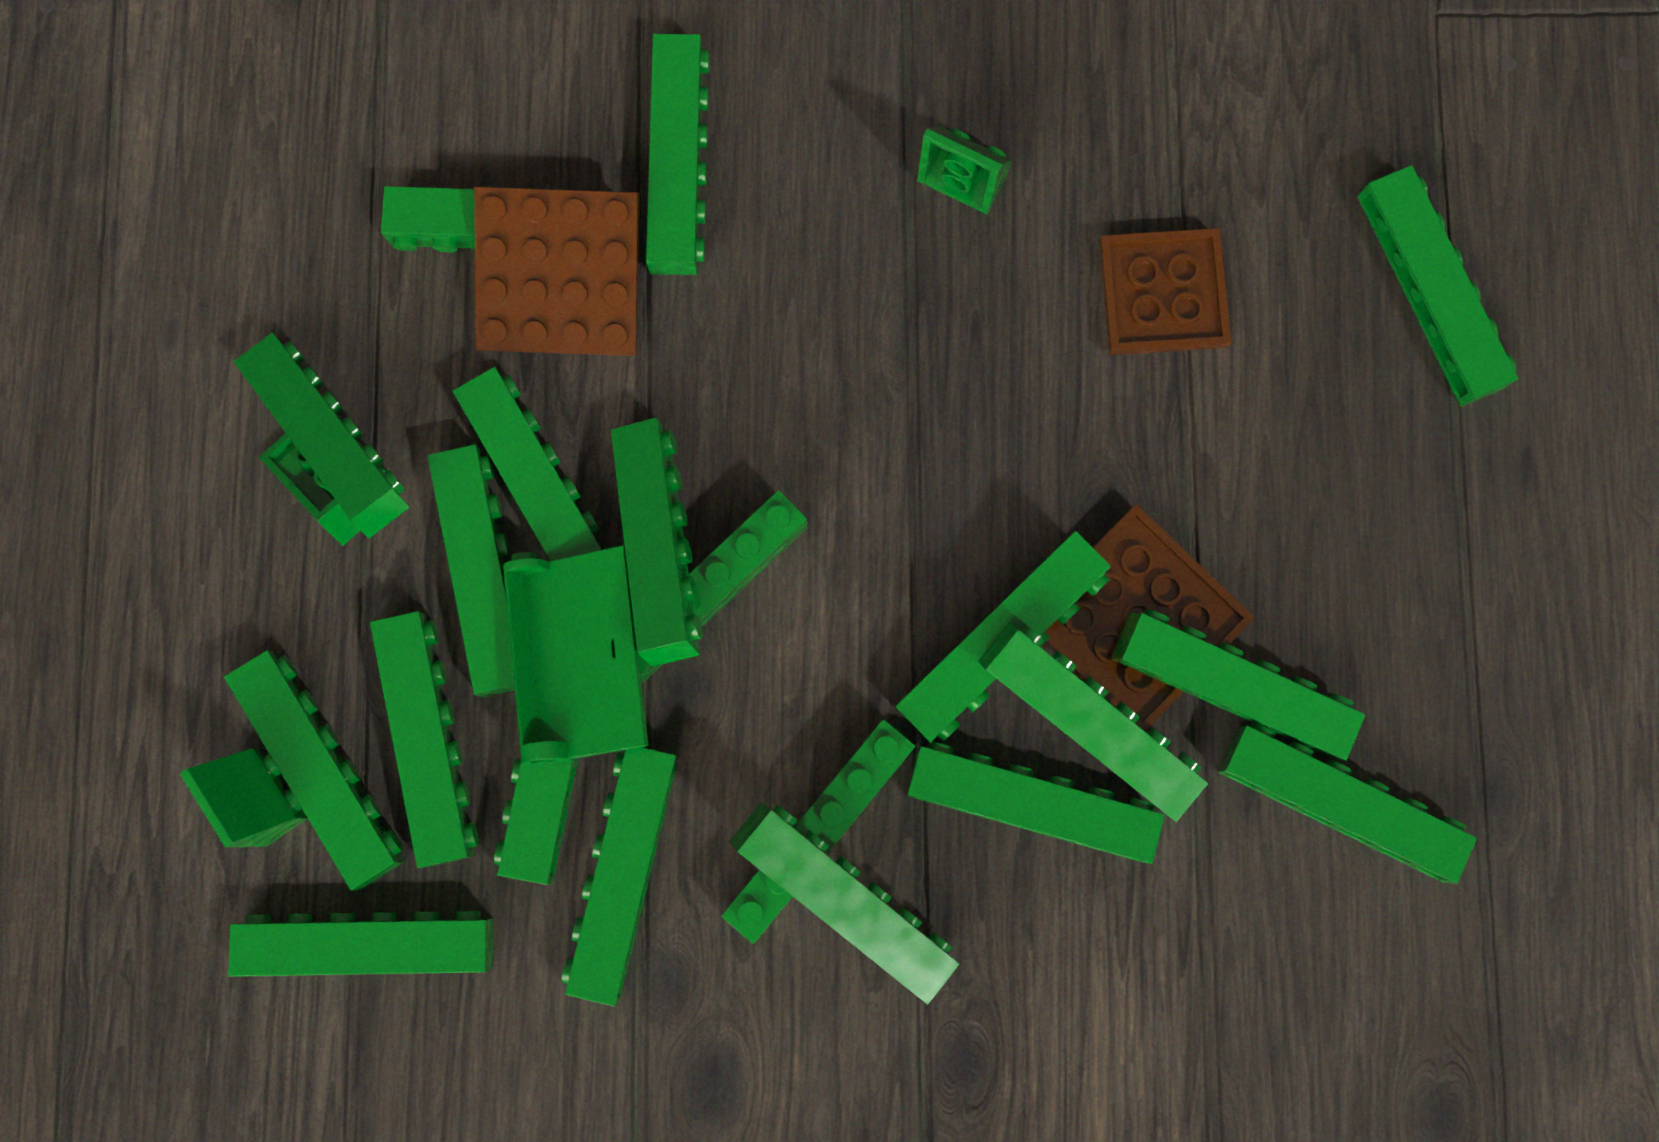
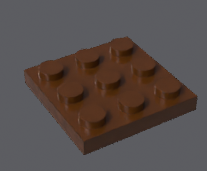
(1164, 291)

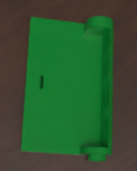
(563, 634)

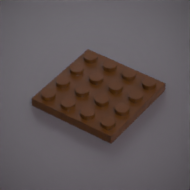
(556, 271)
(1144, 574)

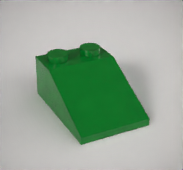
(962, 167)
(300, 479)
(244, 798)

